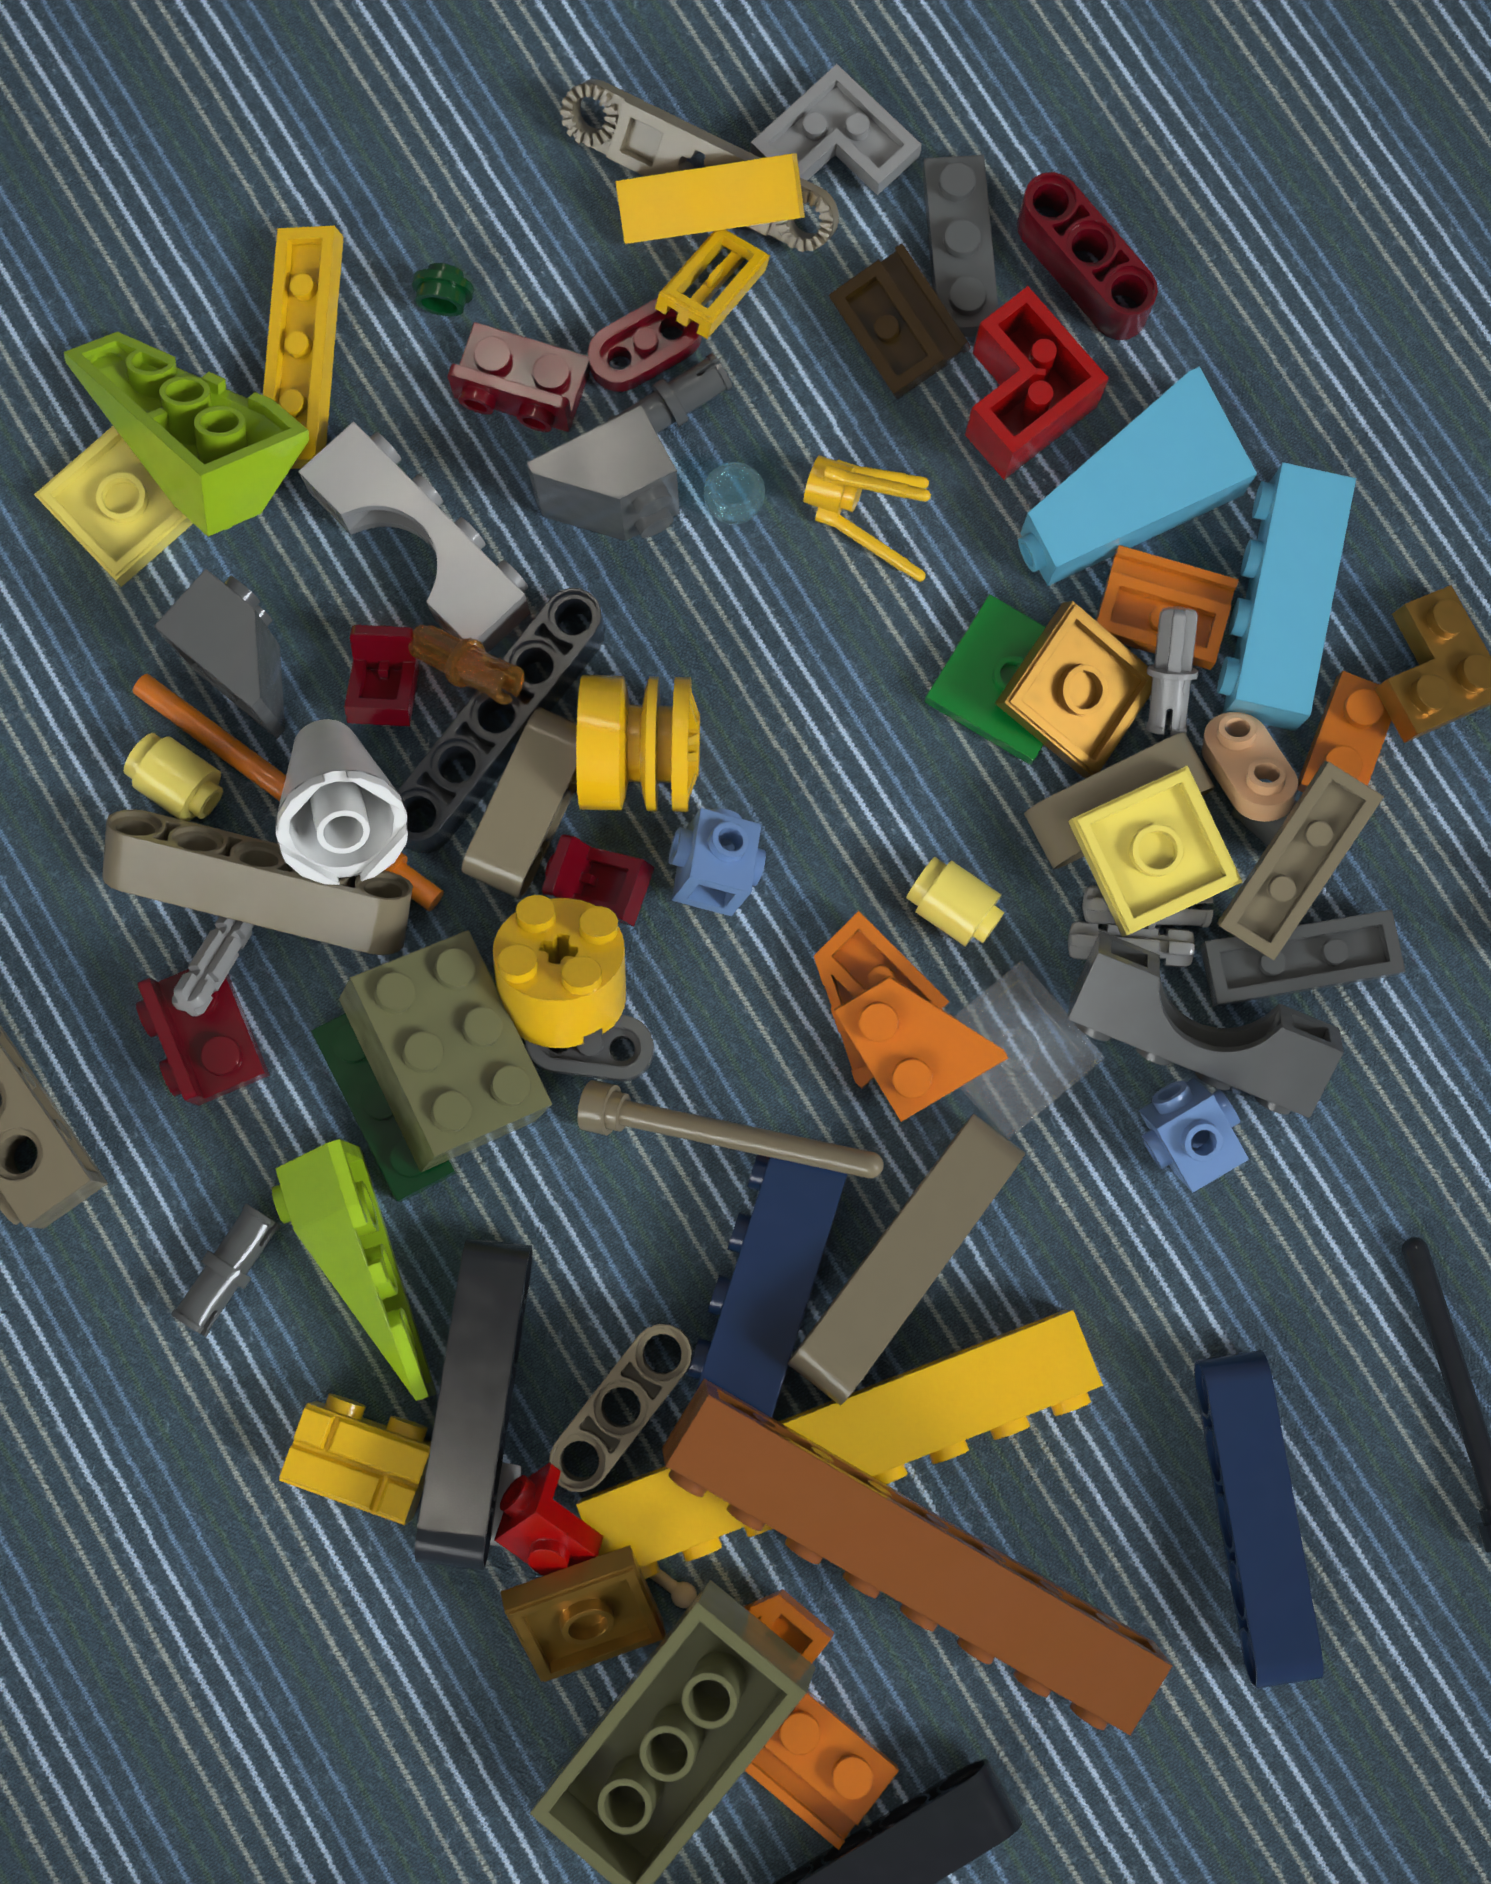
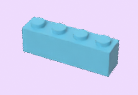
(1287, 595)

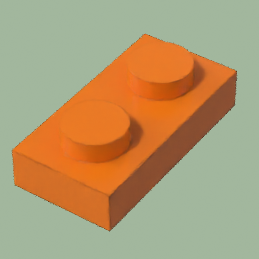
(1348, 731)

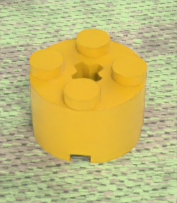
(560, 970)

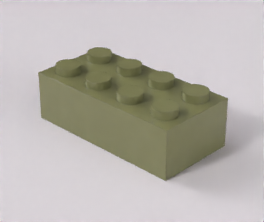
(674, 1740)

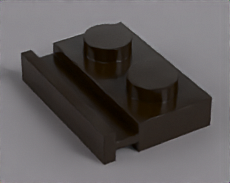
(899, 321)

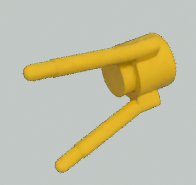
(838, 486)

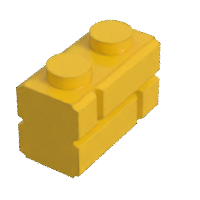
(359, 1459)

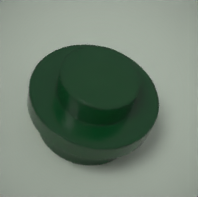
(442, 289)

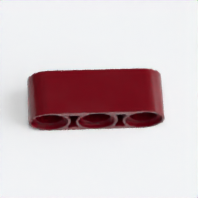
(1085, 229)

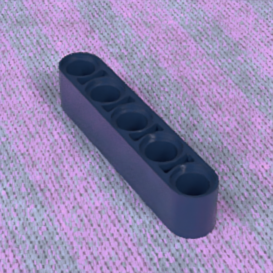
(1258, 1519)

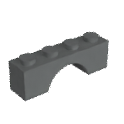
(1277, 1059)

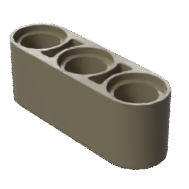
(526, 806)
(1051, 815)
(595, 1426)

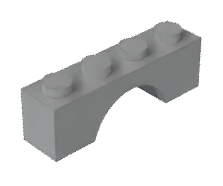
(367, 490)

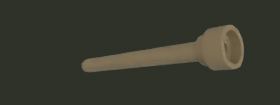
(608, 1109)

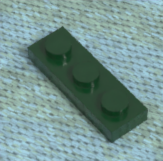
(372, 1111)

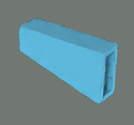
(1143, 482)

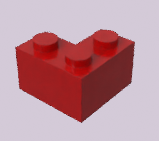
(1042, 381)

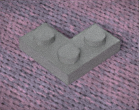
(844, 122)

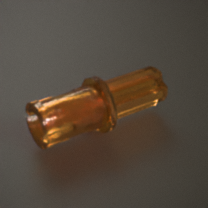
(466, 663)

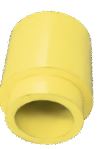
(173, 777)
(956, 901)

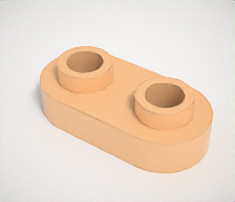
(1242, 753)

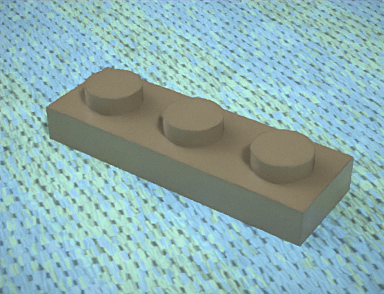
(1300, 859)

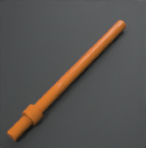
(254, 766)

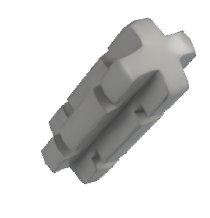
(1174, 947)
(211, 965)

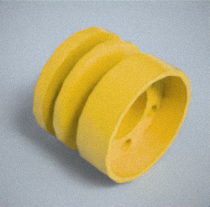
(635, 743)

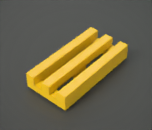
(693, 308)

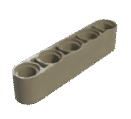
(250, 883)
(906, 1260)

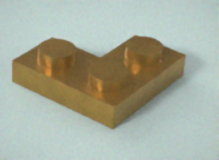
(1451, 670)

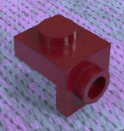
(381, 676)
(598, 878)

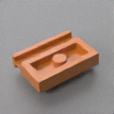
(1146, 584)
(822, 1769)

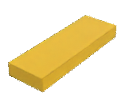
(710, 198)

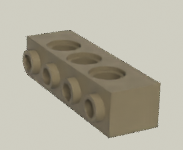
(63, 1169)

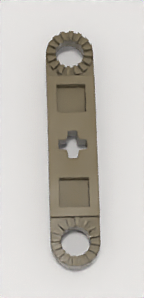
(660, 143)

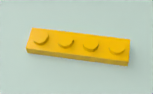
(304, 328)

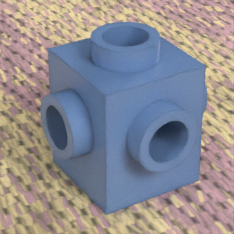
(716, 861)
(1192, 1133)

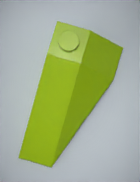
(200, 442)
(342, 1227)

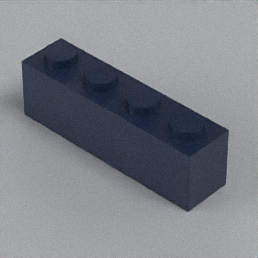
(770, 1281)

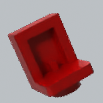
(541, 1528)

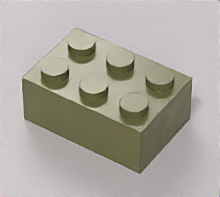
(444, 1050)

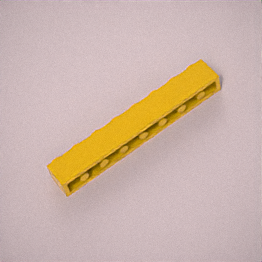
(874, 1430)

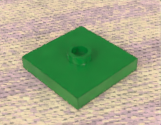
(980, 672)

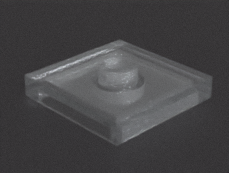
(1041, 1046)

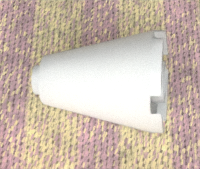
(338, 808)

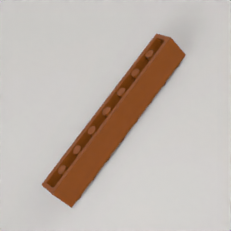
(915, 1558)

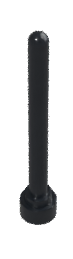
(1454, 1372)

